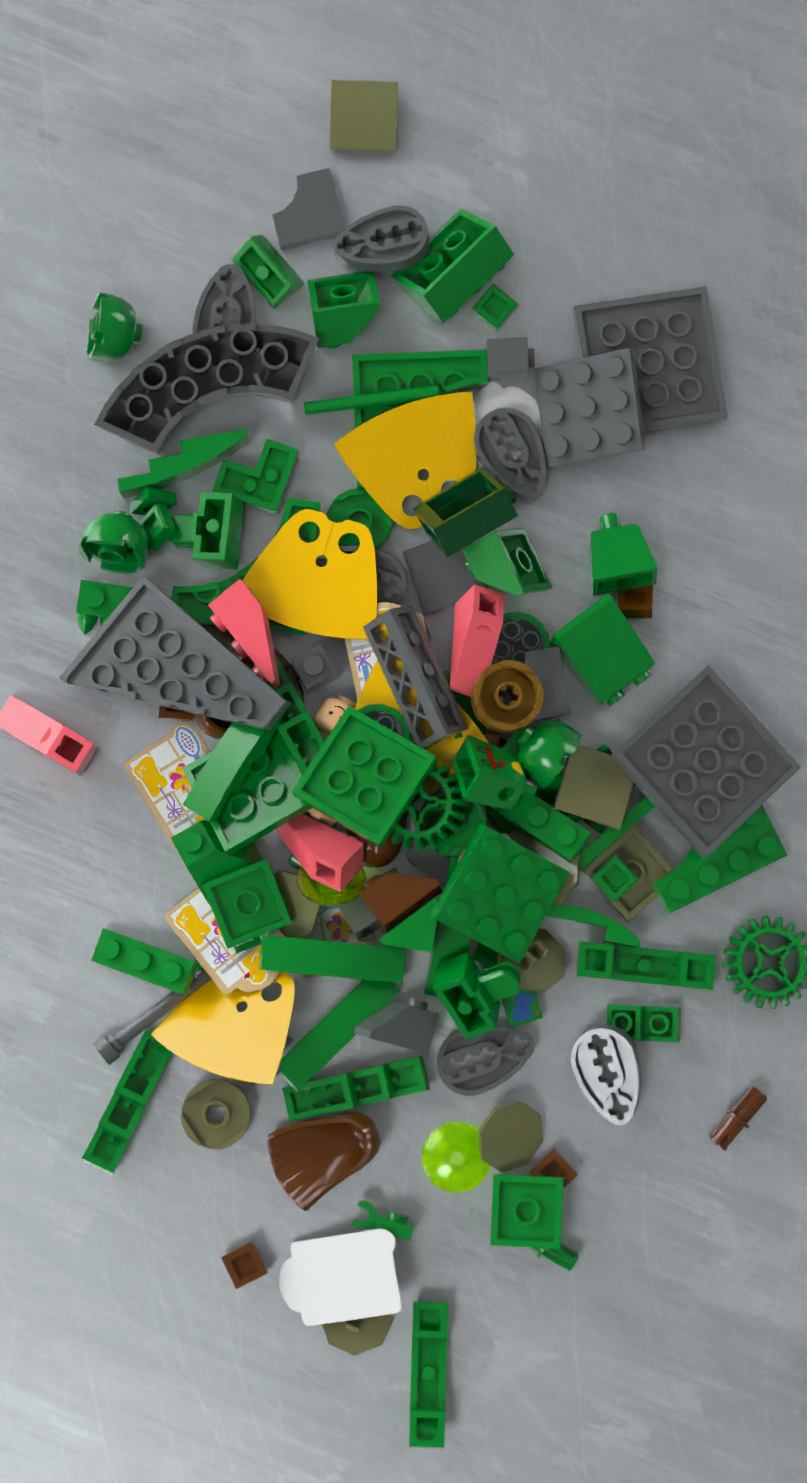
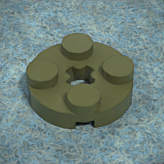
(211, 1133)

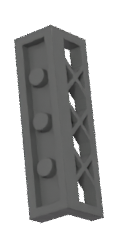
(419, 672)

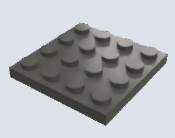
(671, 350)
(705, 762)

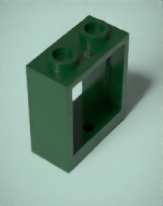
(466, 511)

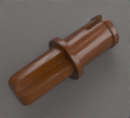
(738, 1117)

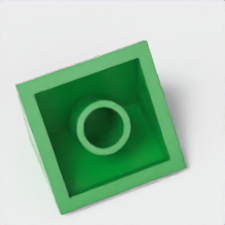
(415, 932)

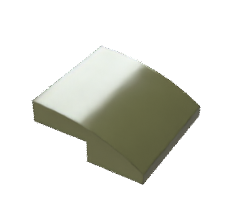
(363, 115)
(593, 788)

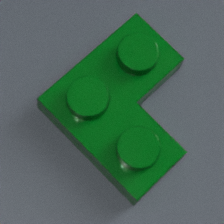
(264, 485)

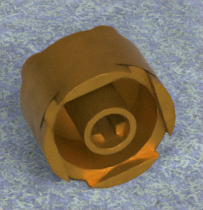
(524, 687)

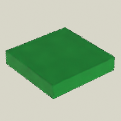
(246, 903)
(527, 1211)

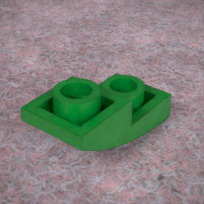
(646, 1022)

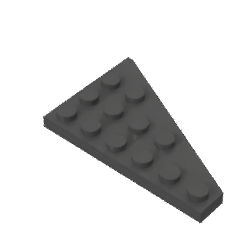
(168, 659)

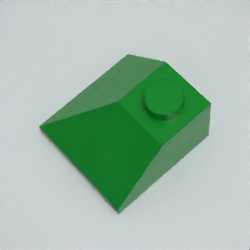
(342, 306)
(507, 562)
(206, 856)

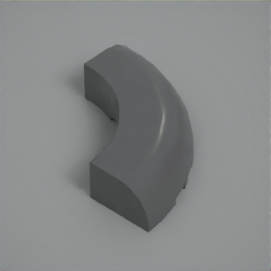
(203, 370)

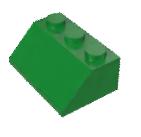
(455, 266)

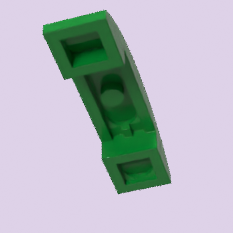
(613, 931)
(646, 965)
(428, 1374)

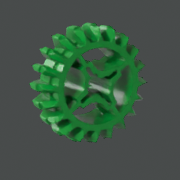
(421, 819)
(757, 950)

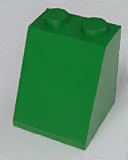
(603, 652)

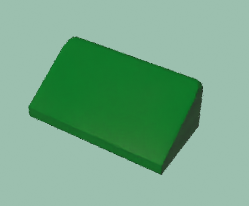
(267, 270)

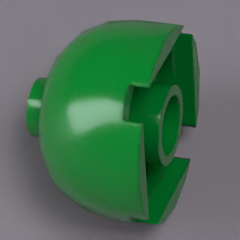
(112, 329)
(115, 542)
(545, 749)

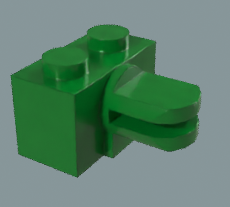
(212, 531)
(474, 994)

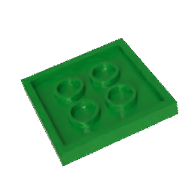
(364, 776)
(263, 799)
(499, 893)

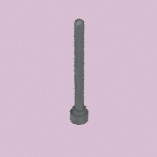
(111, 1046)

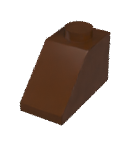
(398, 896)

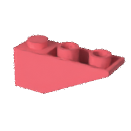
(249, 625)
(475, 636)
(46, 735)
(323, 851)

